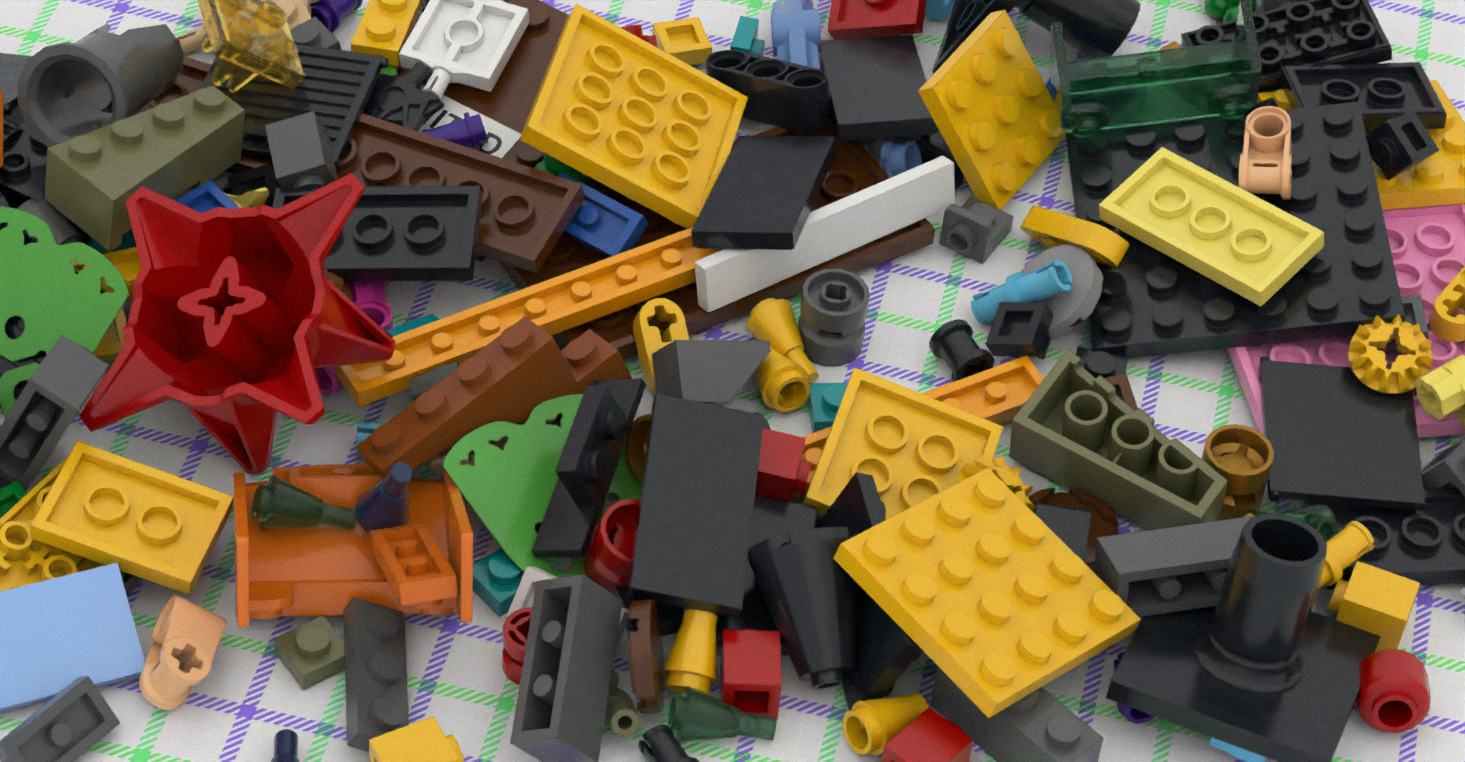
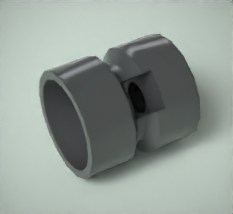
(833, 316)

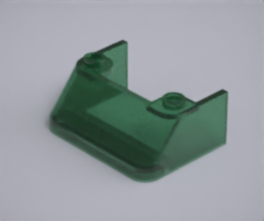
(1157, 84)

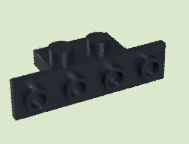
(588, 466)

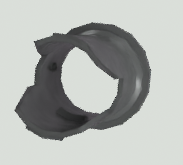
(71, 84)

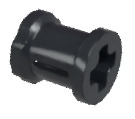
(959, 350)

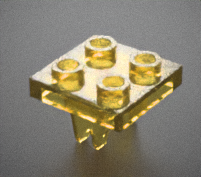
(250, 41)

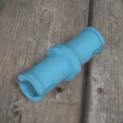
(1023, 288)

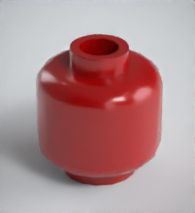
(1393, 691)

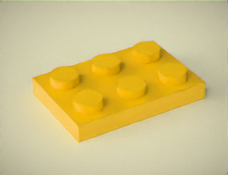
(132, 517)

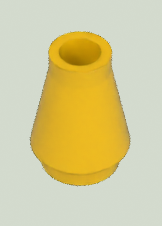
(782, 382)
(693, 654)
(877, 721)

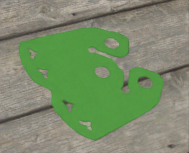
(49, 295)
(516, 484)

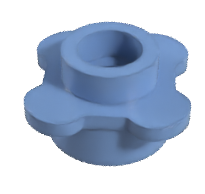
(899, 157)

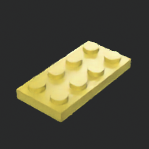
(1211, 226)

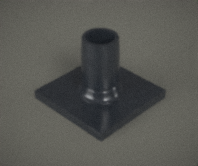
(1087, 25)
(1259, 661)

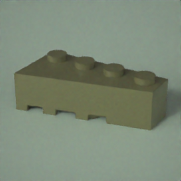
(157, 149)
(1100, 445)

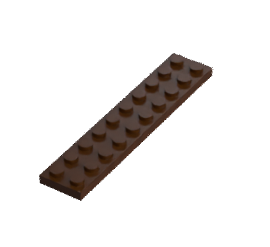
(521, 206)

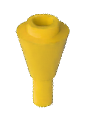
(775, 322)

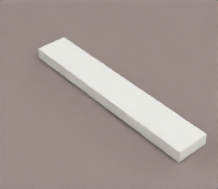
(829, 233)

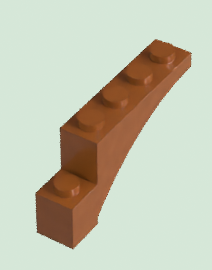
(492, 386)

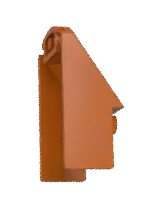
(327, 566)

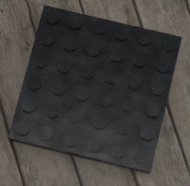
(1167, 308)

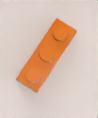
(414, 565)

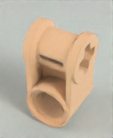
(1267, 153)
(180, 652)

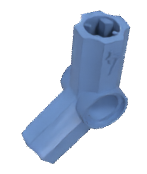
(796, 32)

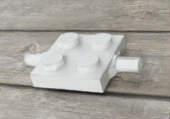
(464, 42)

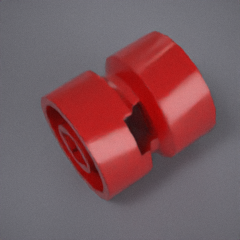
(612, 546)

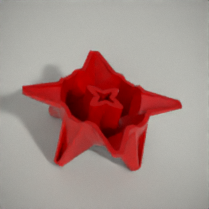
(236, 317)

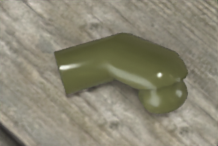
(621, 710)

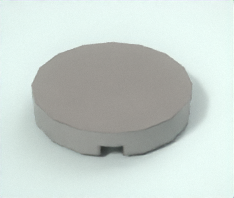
(1084, 291)

